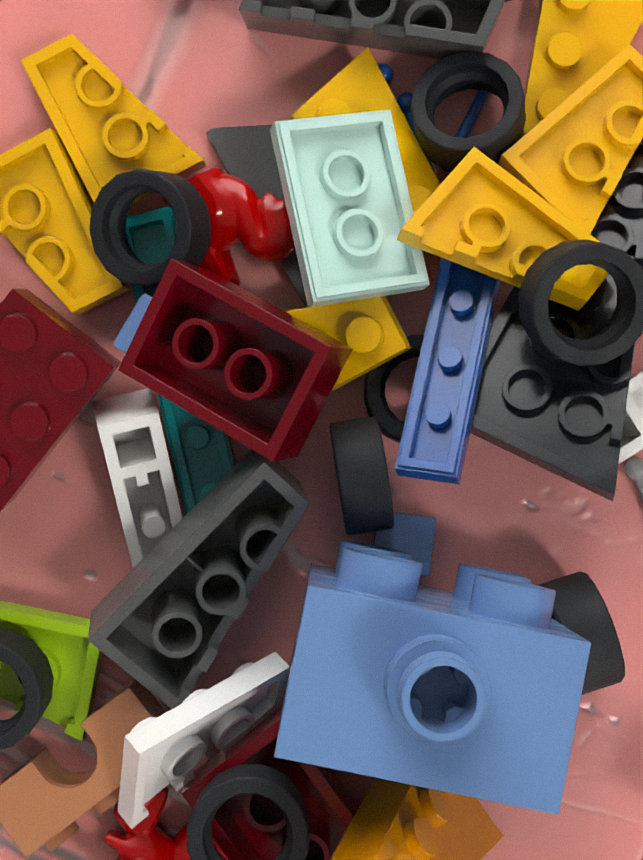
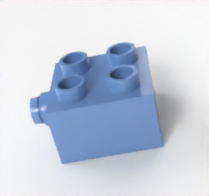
(432, 682)

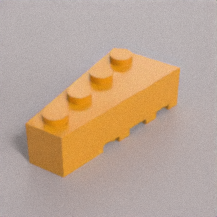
(417, 824)

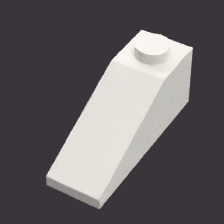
(138, 469)

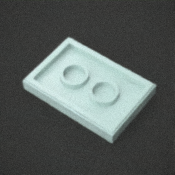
(347, 206)

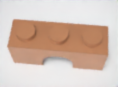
(46, 799)

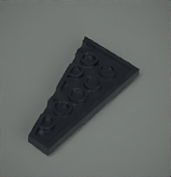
(556, 410)

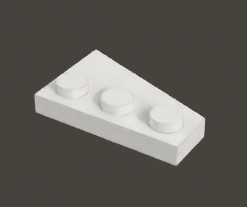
(176, 742)

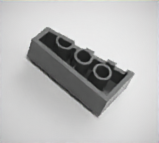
(400, 26)
(198, 579)

